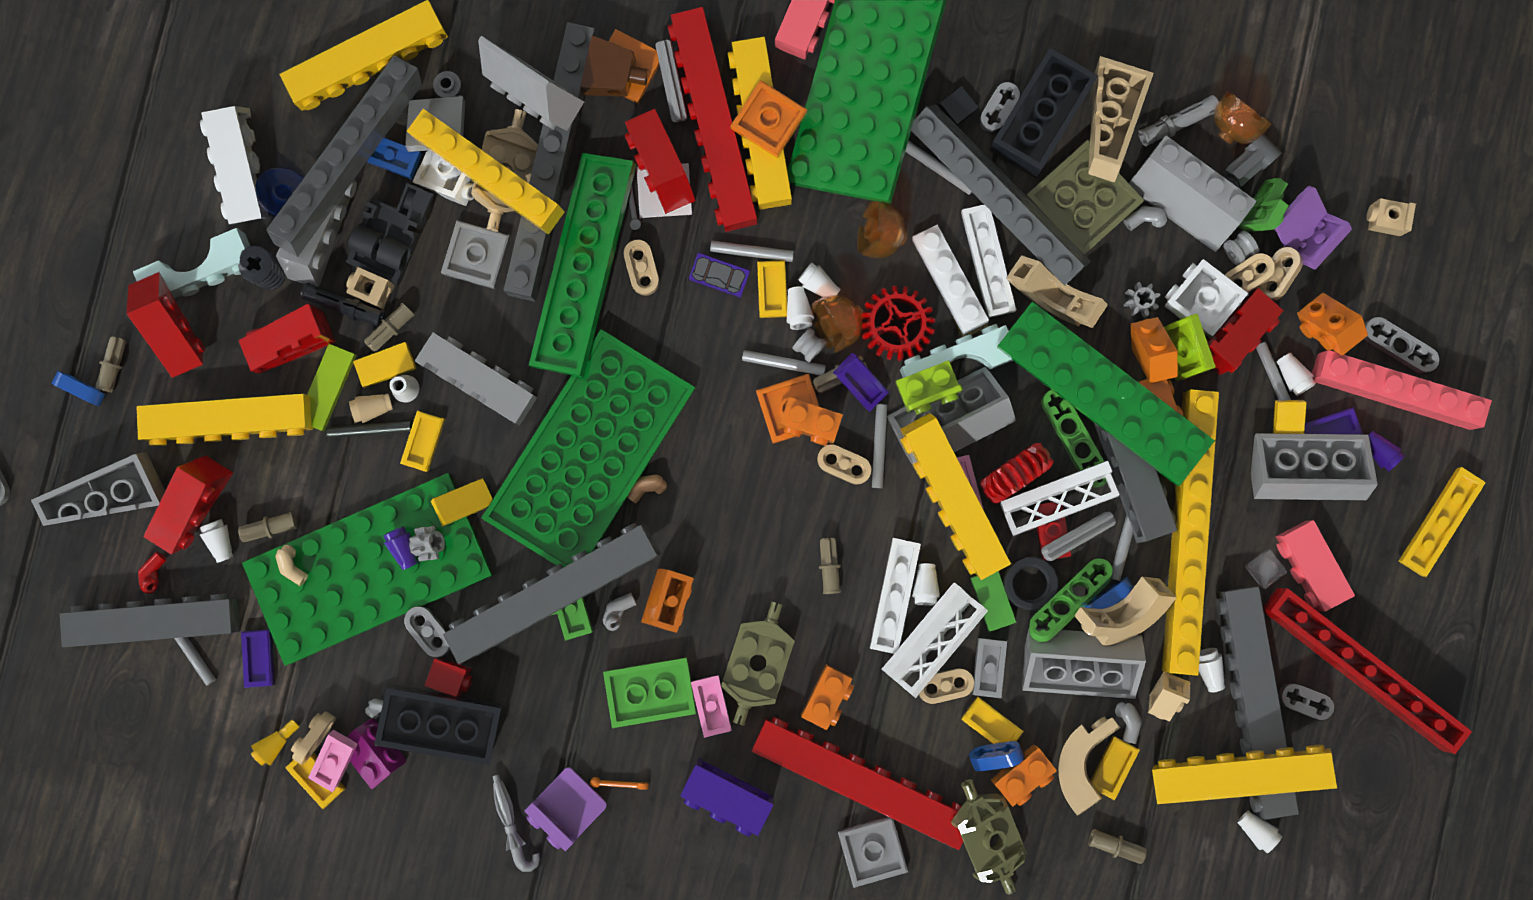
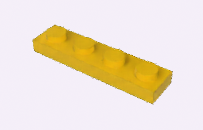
(1442, 521)

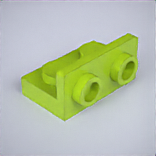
(928, 387)

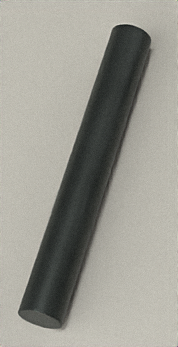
(369, 429)

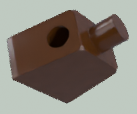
(610, 70)

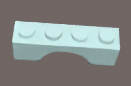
(220, 262)
(979, 348)

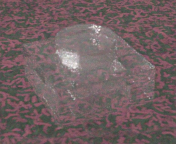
(1266, 569)

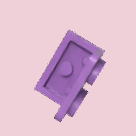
(1311, 229)
(565, 809)

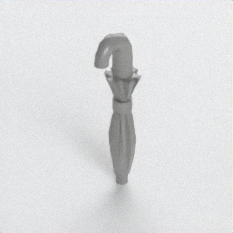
(514, 841)

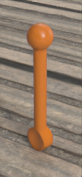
(595, 782)

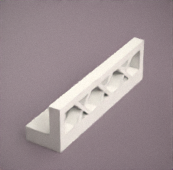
(1056, 488)
(913, 652)

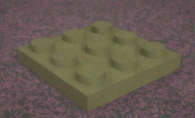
(1082, 203)

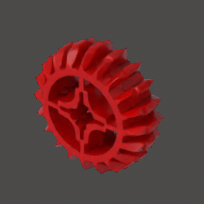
(906, 345)
(1016, 473)

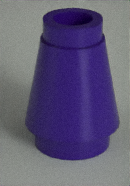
(1384, 452)
(397, 543)

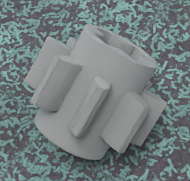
(1134, 299)
(426, 543)

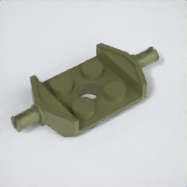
(752, 686)
(977, 823)

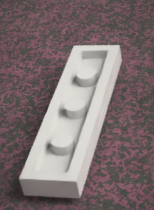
(988, 261)
(950, 279)
(895, 595)

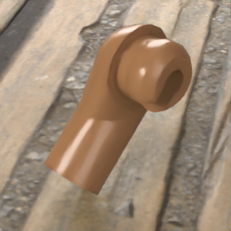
(647, 484)

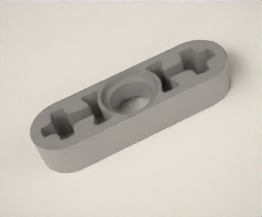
(1412, 362)

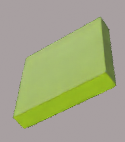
(1191, 347)

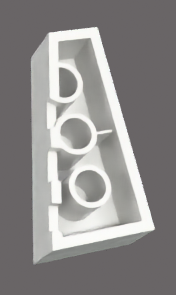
(234, 162)

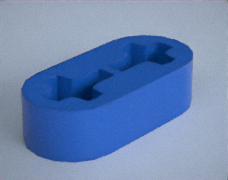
(78, 388)
(1111, 595)
(996, 756)

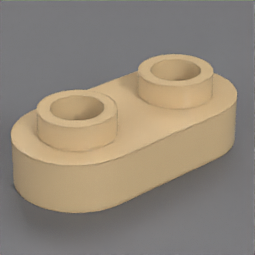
(641, 268)
(1249, 272)
(1284, 275)
(844, 464)
(945, 686)
(319, 728)

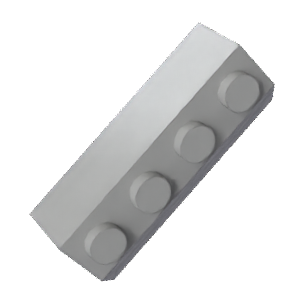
(528, 86)
(1191, 193)
(977, 413)
(1312, 467)
(1083, 666)

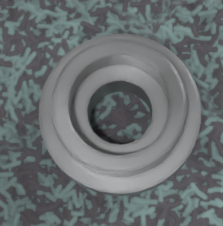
(455, 86)

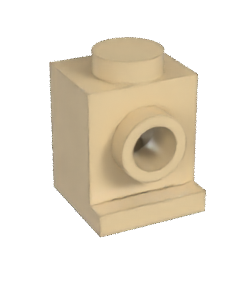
(1381, 221)
(380, 292)
(1168, 696)

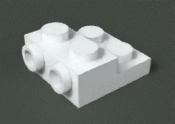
(443, 179)
(1205, 293)

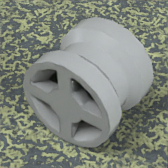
(1241, 248)
(809, 345)

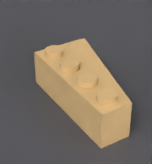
(1115, 110)

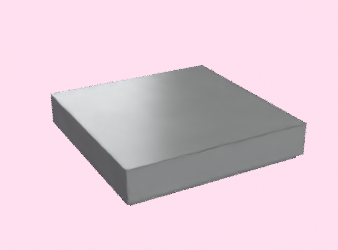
(448, 110)
(475, 254)
(872, 851)

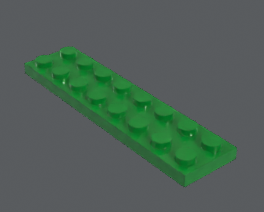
(582, 264)
(1105, 394)

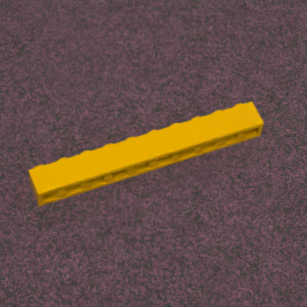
(1190, 545)

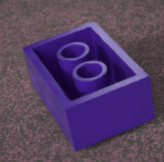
(727, 798)

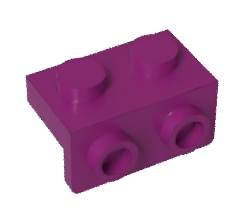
(373, 761)

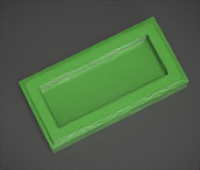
(993, 597)

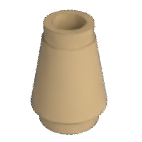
(368, 407)

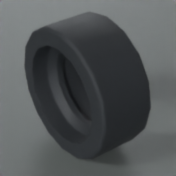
(1045, 568)

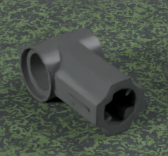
(1255, 158)

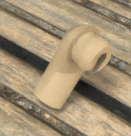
(286, 565)

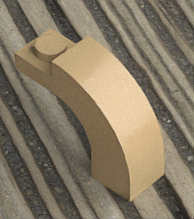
(1048, 292)
(1131, 615)
(1073, 760)

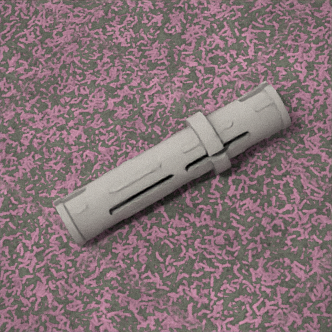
(1170, 124)

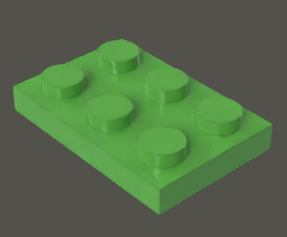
(649, 692)

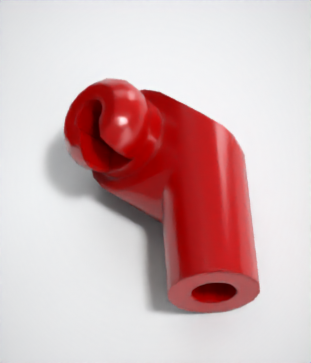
(148, 573)

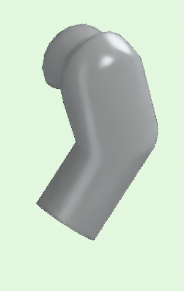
(1132, 720)

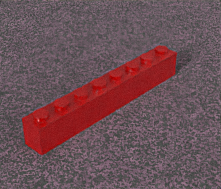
(713, 119)
(1366, 670)
(858, 781)

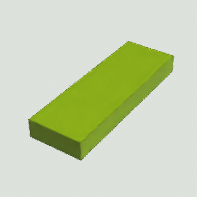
(329, 384)

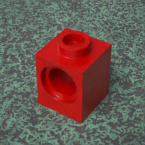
(449, 677)

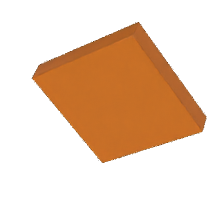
(645, 58)
(768, 119)
(774, 400)

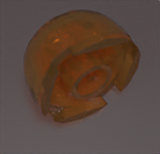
(1238, 121)
(882, 231)
(837, 321)

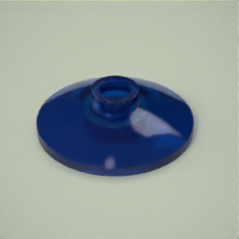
(276, 183)

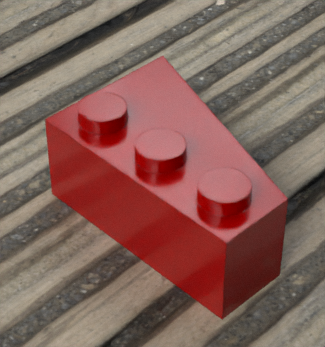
(659, 160)
(164, 325)
(1243, 331)
(286, 339)
(186, 503)

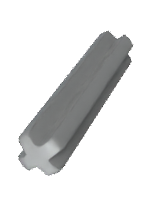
(671, 81)
(1078, 536)

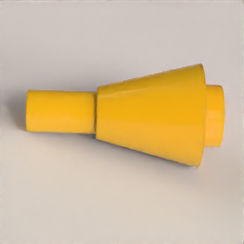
(268, 748)

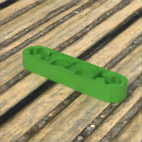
(1071, 440)
(1067, 597)

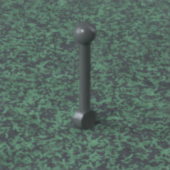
(635, 223)

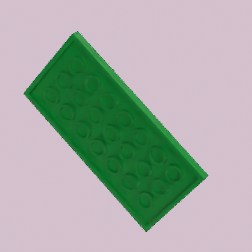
(865, 96)
(588, 452)
(355, 577)

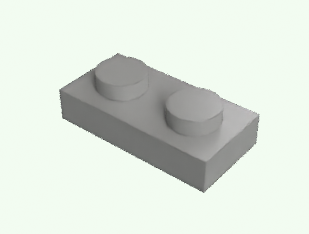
(989, 667)

